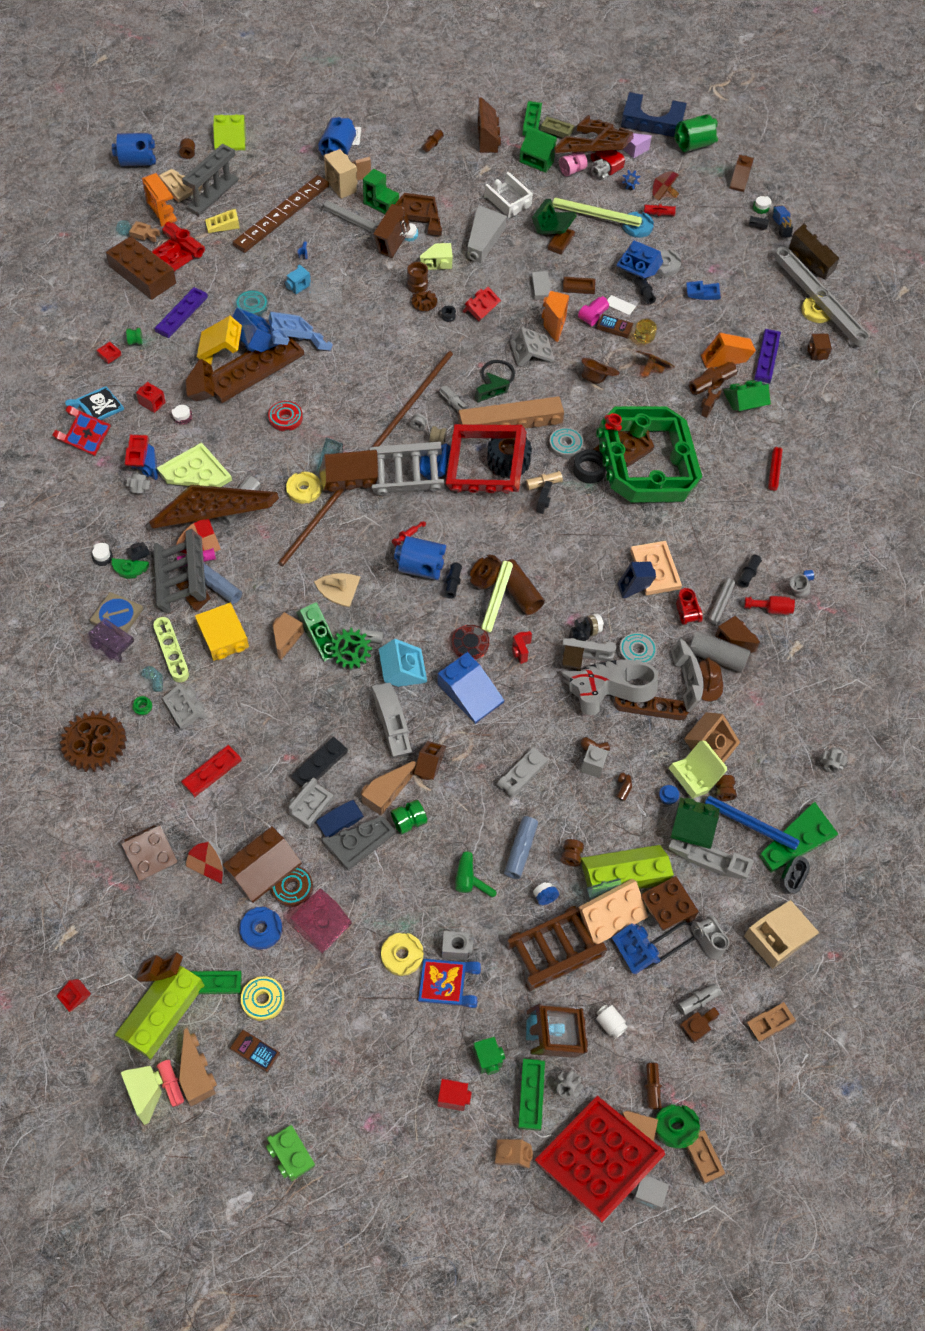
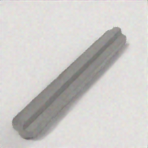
(350, 216)

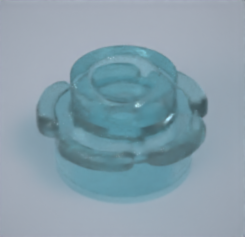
(123, 227)

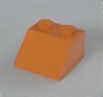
(555, 313)

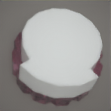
(182, 414)

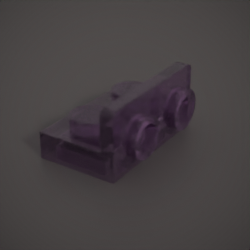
(110, 639)

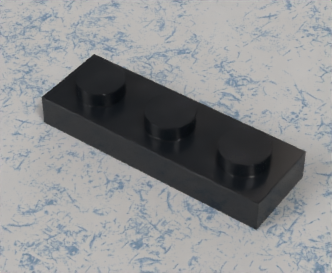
(320, 762)

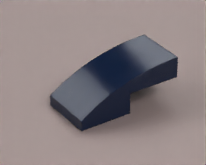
(339, 818)

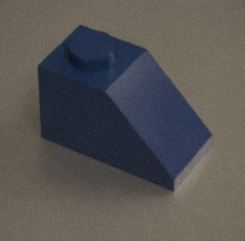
(636, 578)

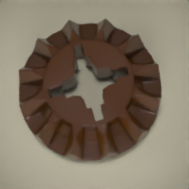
(426, 305)

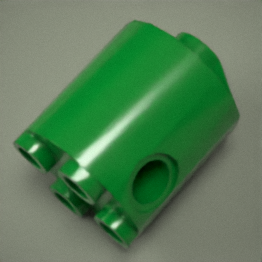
(696, 133)

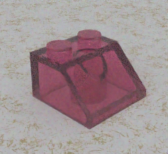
(320, 921)

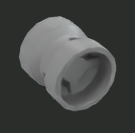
(800, 581)

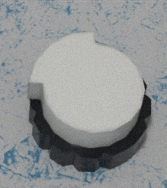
(102, 554)

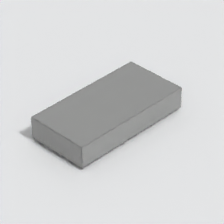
(540, 284)

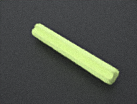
(496, 596)

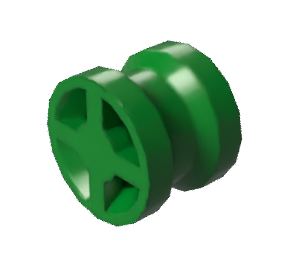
(134, 336)

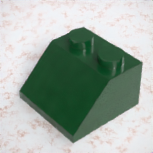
(695, 822)

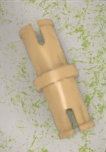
(540, 481)

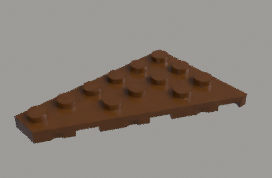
(211, 502)

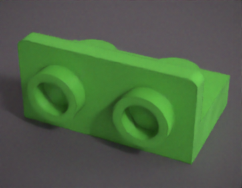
(290, 1152)

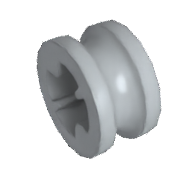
(418, 422)

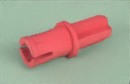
(170, 1083)

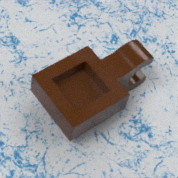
(708, 404)
(697, 1025)

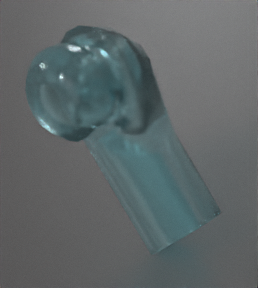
(156, 676)

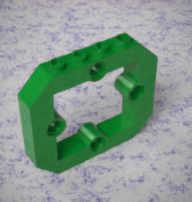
(655, 486)

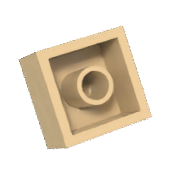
(340, 173)

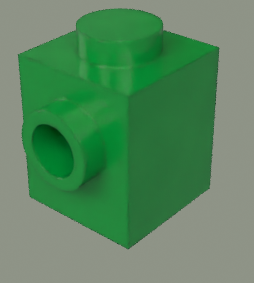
(488, 1055)

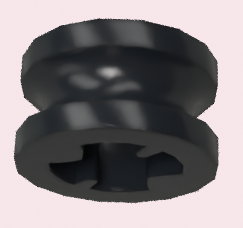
(448, 317)

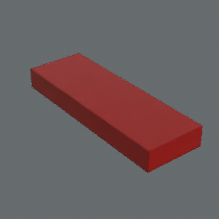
(211, 771)

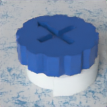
(546, 893)

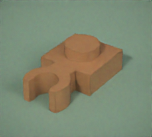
(143, 231)

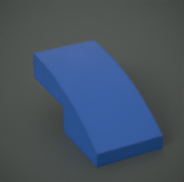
(704, 292)

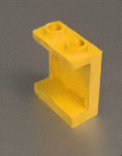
(219, 336)
(222, 631)

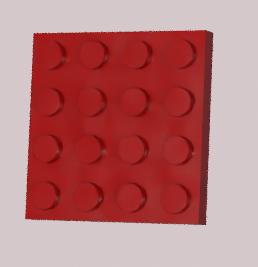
(600, 1158)

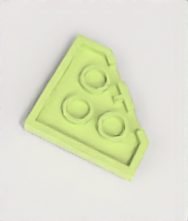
(195, 467)

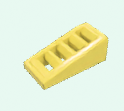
(226, 220)

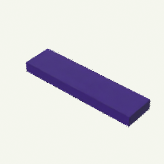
(181, 312)
(767, 356)

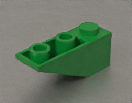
(317, 630)

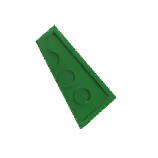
(810, 829)

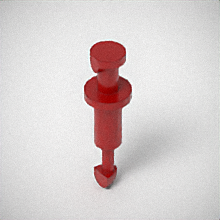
(402, 535)

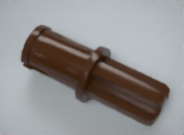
(432, 140)
(653, 1086)

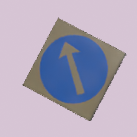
(117, 611)

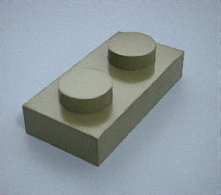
(557, 127)

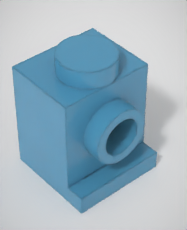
(298, 280)

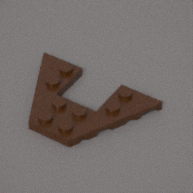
(607, 139)

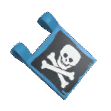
(97, 403)

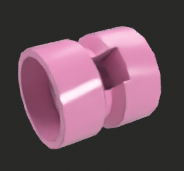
(572, 163)

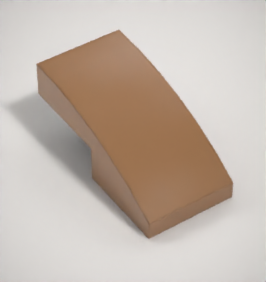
(771, 1022)

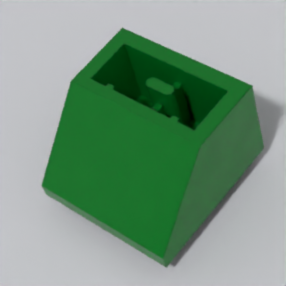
(538, 150)
(748, 395)

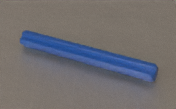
(754, 823)

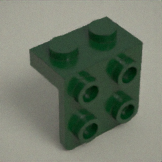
(551, 222)

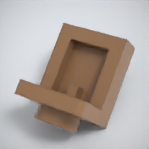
(513, 1152)

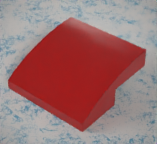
(172, 254)

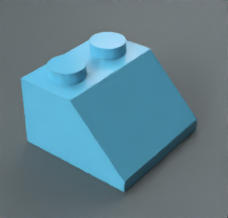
(402, 664)

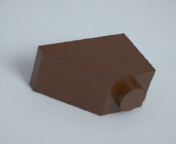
(741, 173)
(429, 760)

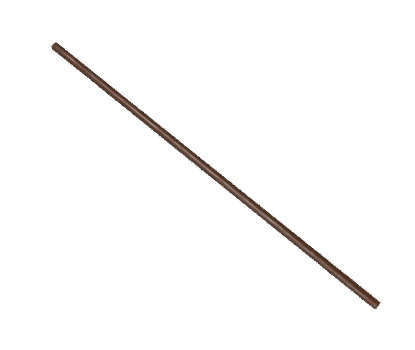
(379, 441)

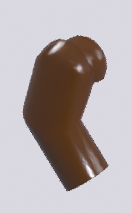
(585, 742)
(626, 787)

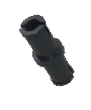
(646, 290)
(749, 571)
(453, 580)

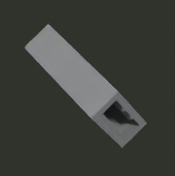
(485, 232)

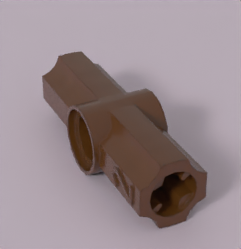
(712, 378)

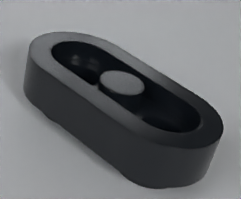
(795, 877)

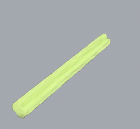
(597, 212)

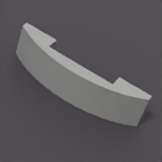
(684, 657)
(713, 859)

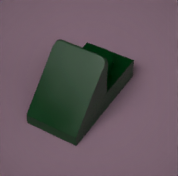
(493, 387)

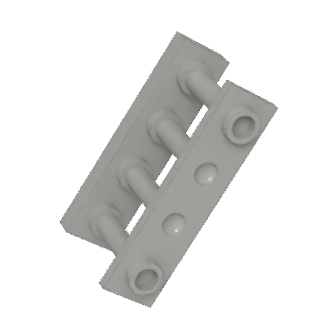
(413, 451)

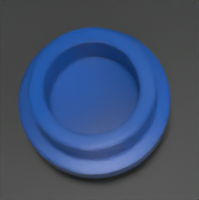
(669, 794)

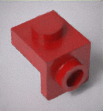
(519, 647)

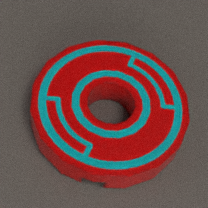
(285, 408)

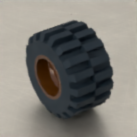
(501, 455)

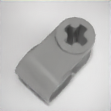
(710, 933)

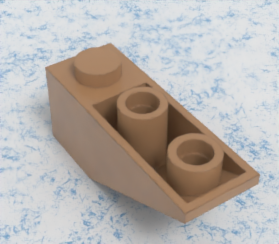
(193, 1076)

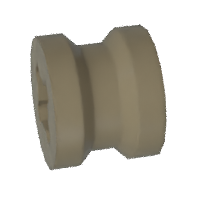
(438, 435)

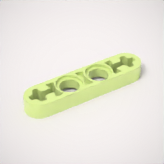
(173, 648)

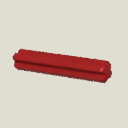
(775, 468)

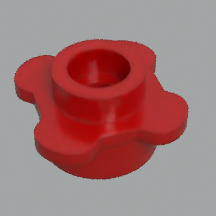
(613, 422)

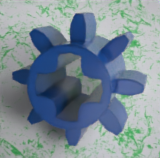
(627, 177)

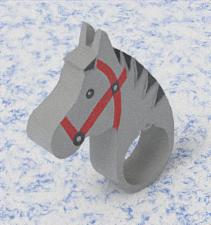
(611, 678)

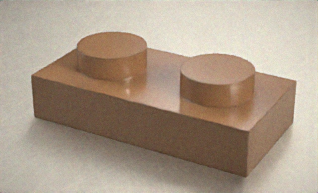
(705, 1159)

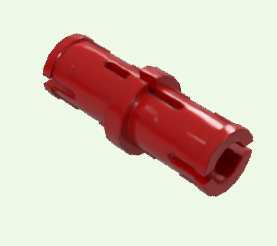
(659, 210)

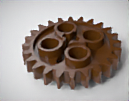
(75, 739)

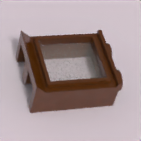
(559, 1031)

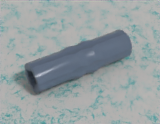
(221, 585)
(521, 847)

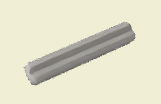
(721, 601)

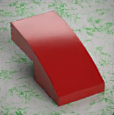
(136, 450)

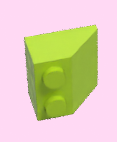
(230, 131)

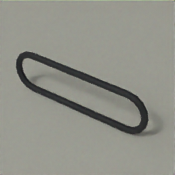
(674, 950)

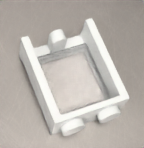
(510, 196)

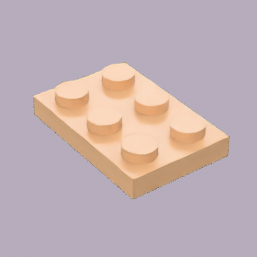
(661, 559)
(613, 911)

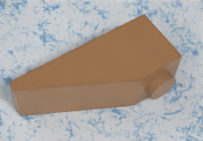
(387, 787)

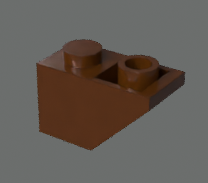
(199, 382)
(737, 633)

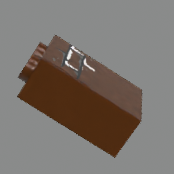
(392, 231)

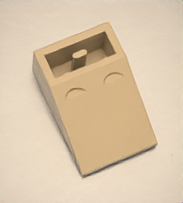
(780, 933)

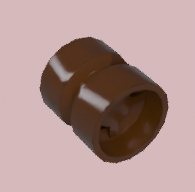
(417, 277)

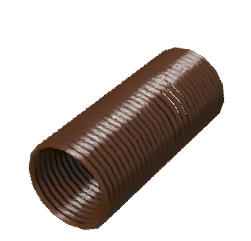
(523, 590)

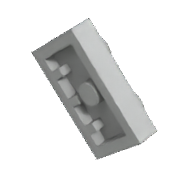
(184, 705)

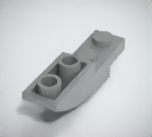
(392, 719)

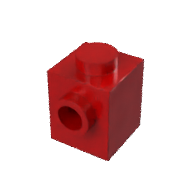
(150, 397)
(454, 1095)

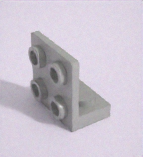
(530, 343)

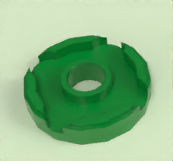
(677, 1137)

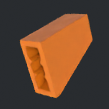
(727, 349)

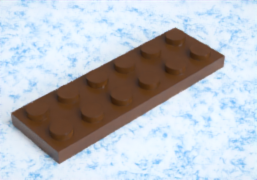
(252, 368)

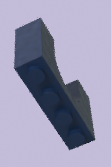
(636, 119)

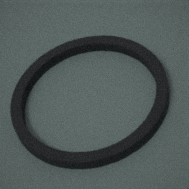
(498, 361)

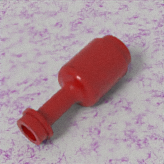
(775, 604)

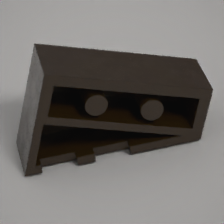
(812, 253)

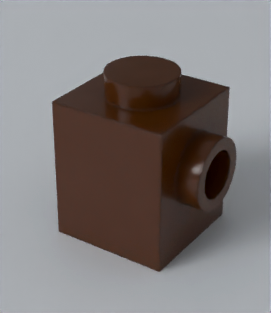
(819, 346)

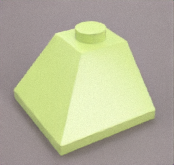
(143, 1090)

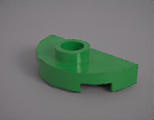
(128, 568)

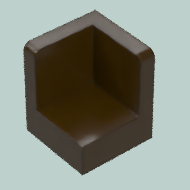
(573, 657)

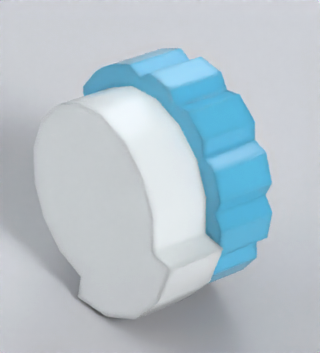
(412, 234)

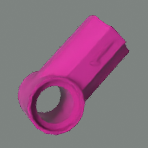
(591, 313)

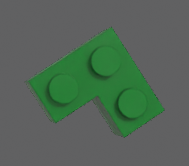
(376, 193)

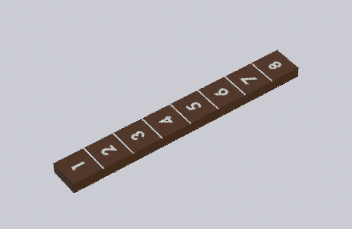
(280, 214)

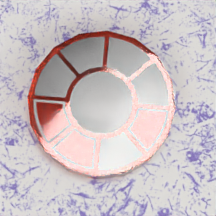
(471, 640)

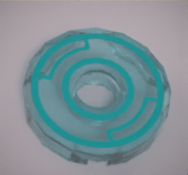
(252, 296)

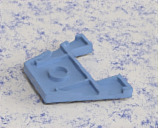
(290, 325)

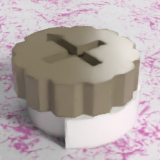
(596, 624)

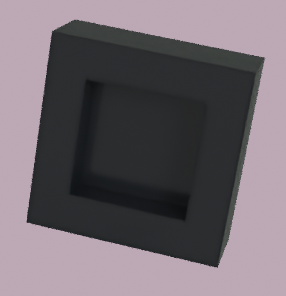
(137, 551)

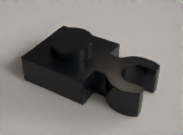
(544, 499)
(581, 630)

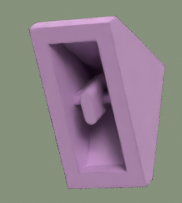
(638, 145)

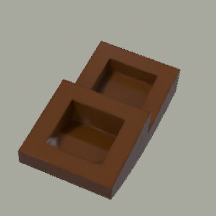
(158, 968)

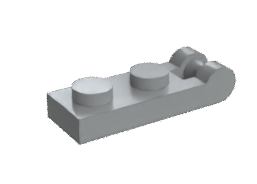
(592, 650)
(523, 772)

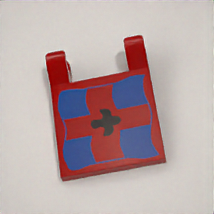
(85, 433)

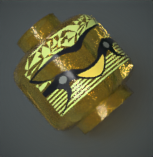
(645, 331)

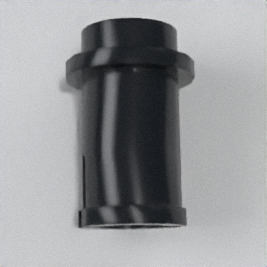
(758, 222)

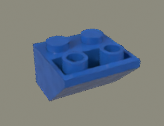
(641, 260)

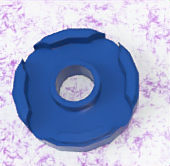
(269, 936)

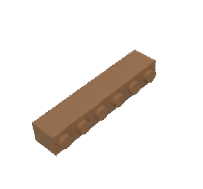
(526, 413)

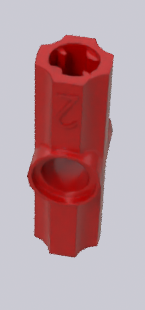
(183, 237)

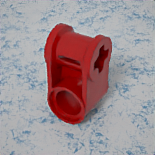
(688, 610)

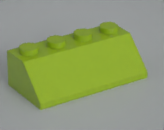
(645, 865)
(159, 1012)

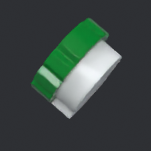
(762, 205)

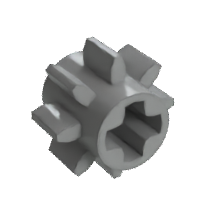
(600, 169)
(138, 483)
(833, 760)
(568, 1085)

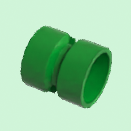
(409, 816)

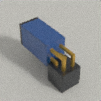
(782, 217)

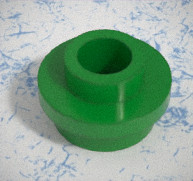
(139, 701)

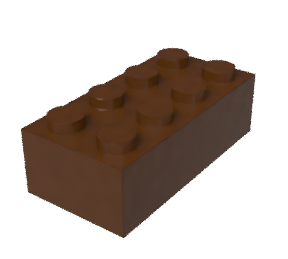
(141, 267)

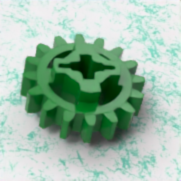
(362, 643)

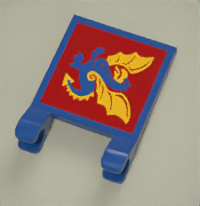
(444, 982)

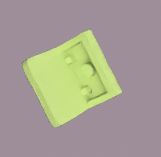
(699, 770)

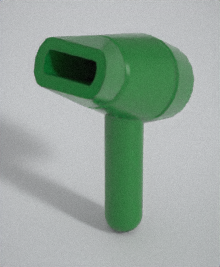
(465, 877)

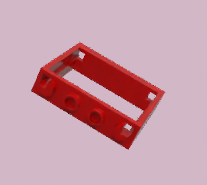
(486, 431)

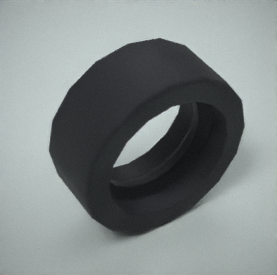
(586, 476)

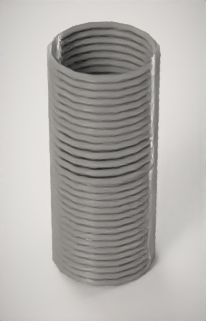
(719, 651)

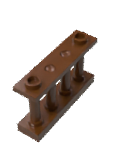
(555, 968)

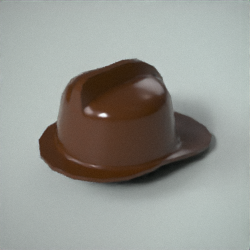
(596, 372)
(711, 680)

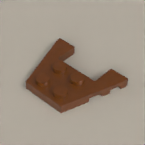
(422, 209)

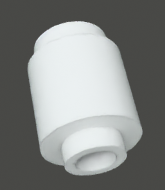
(611, 1021)

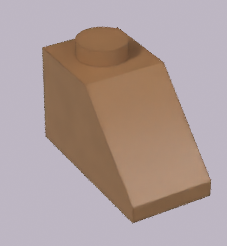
(286, 632)

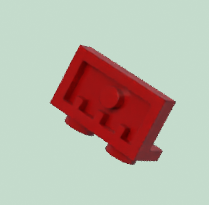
(482, 304)

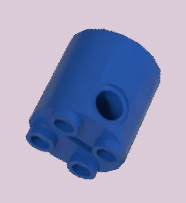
(337, 135)
(134, 149)
(420, 557)

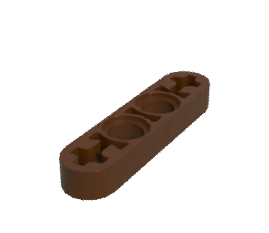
(651, 709)

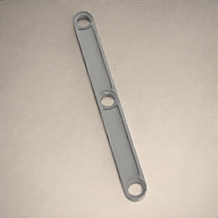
(828, 303)

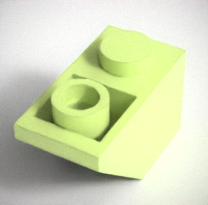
(438, 256)

